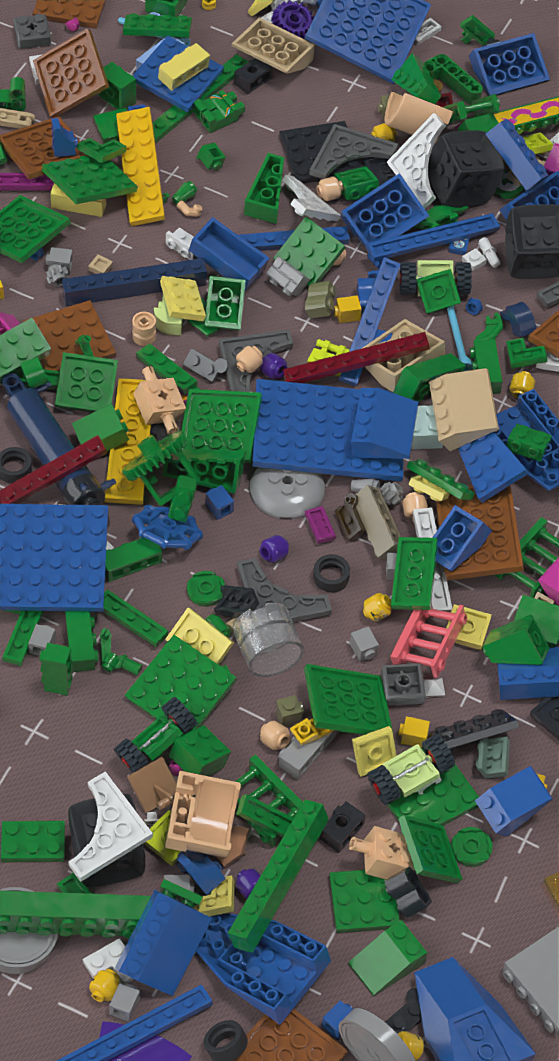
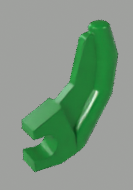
(492, 329)

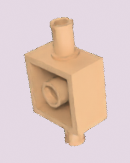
(159, 400)
(383, 852)

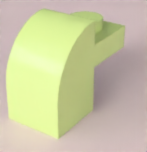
(164, 322)

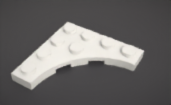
(414, 156)
(308, 202)
(116, 832)

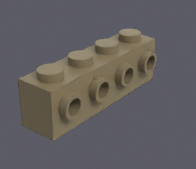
(377, 521)

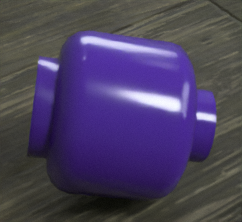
(273, 366)
(274, 548)
(246, 881)

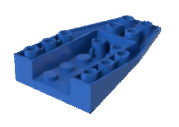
(536, 415)
(272, 975)
(464, 1019)

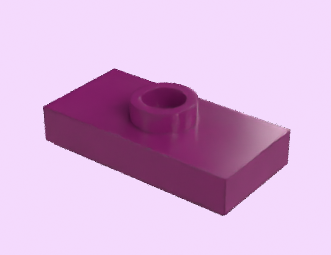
(320, 525)

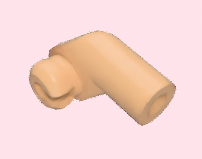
(187, 211)

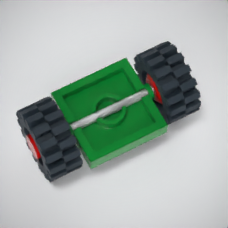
(156, 736)

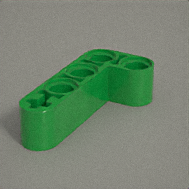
(455, 77)
(15, 96)

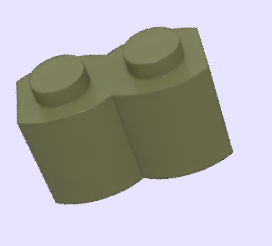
(320, 299)

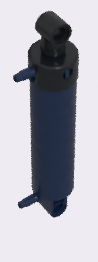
(50, 441)

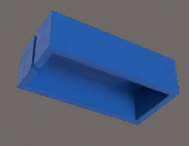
(228, 253)

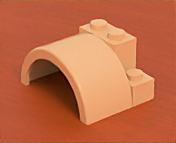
(409, 112)
(204, 821)

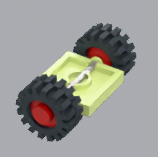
(408, 275)
(411, 770)

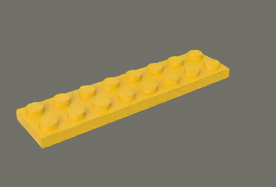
(141, 166)
(124, 490)

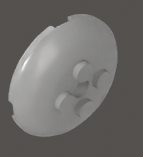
(286, 492)

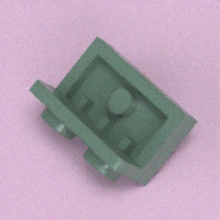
(493, 757)

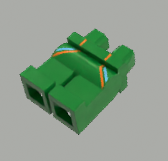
(218, 110)

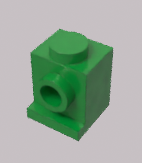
(211, 156)

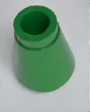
(185, 192)

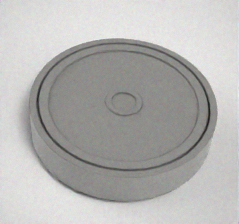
(24, 952)
(372, 1038)

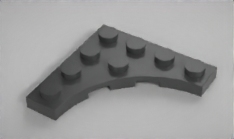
(348, 144)
(266, 342)
(299, 607)

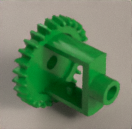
(153, 453)

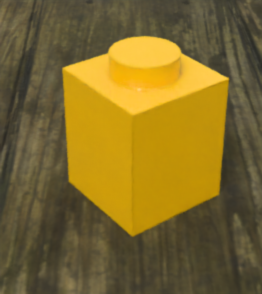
(347, 309)
(414, 731)

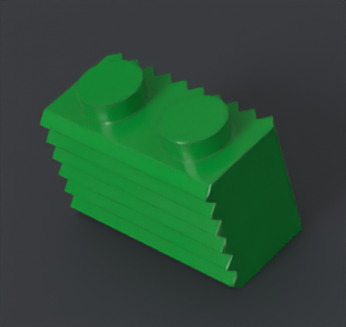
(182, 498)

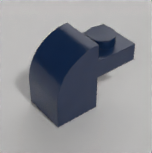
(520, 319)

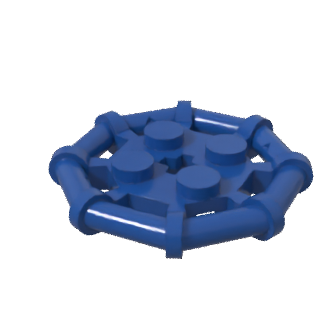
(164, 530)

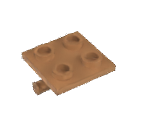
(153, 785)

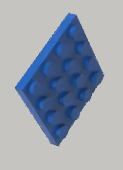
(186, 93)

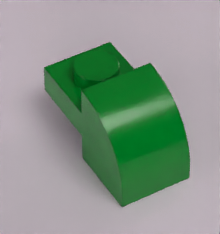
(33, 373)

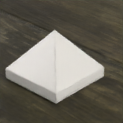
(434, 687)

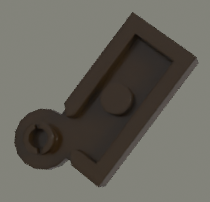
(349, 518)

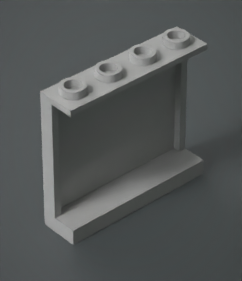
(537, 978)

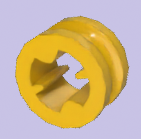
(208, 6)

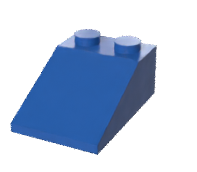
(459, 538)
(513, 801)

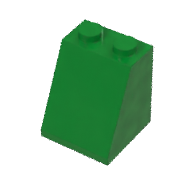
(517, 643)

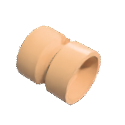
(144, 328)

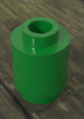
(219, 624)

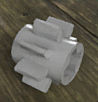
(56, 274)
(392, 493)

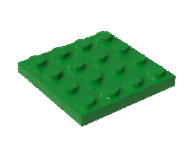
(88, 179)
(28, 227)
(221, 420)
(182, 674)
(346, 700)
(440, 801)

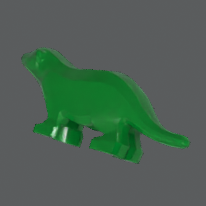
(440, 215)

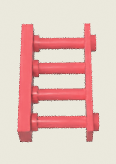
(416, 625)

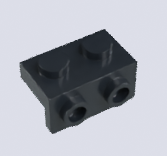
(236, 601)

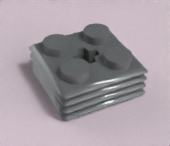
(32, 31)
(411, 676)

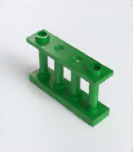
(479, 107)
(527, 543)
(272, 783)

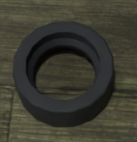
(10, 454)
(333, 561)
(219, 1032)

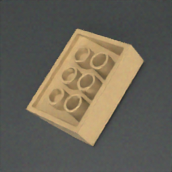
(275, 46)
(389, 371)
(463, 407)

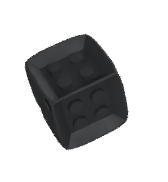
(464, 168)
(533, 241)
(82, 824)

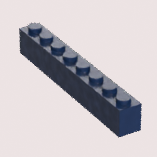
(130, 281)

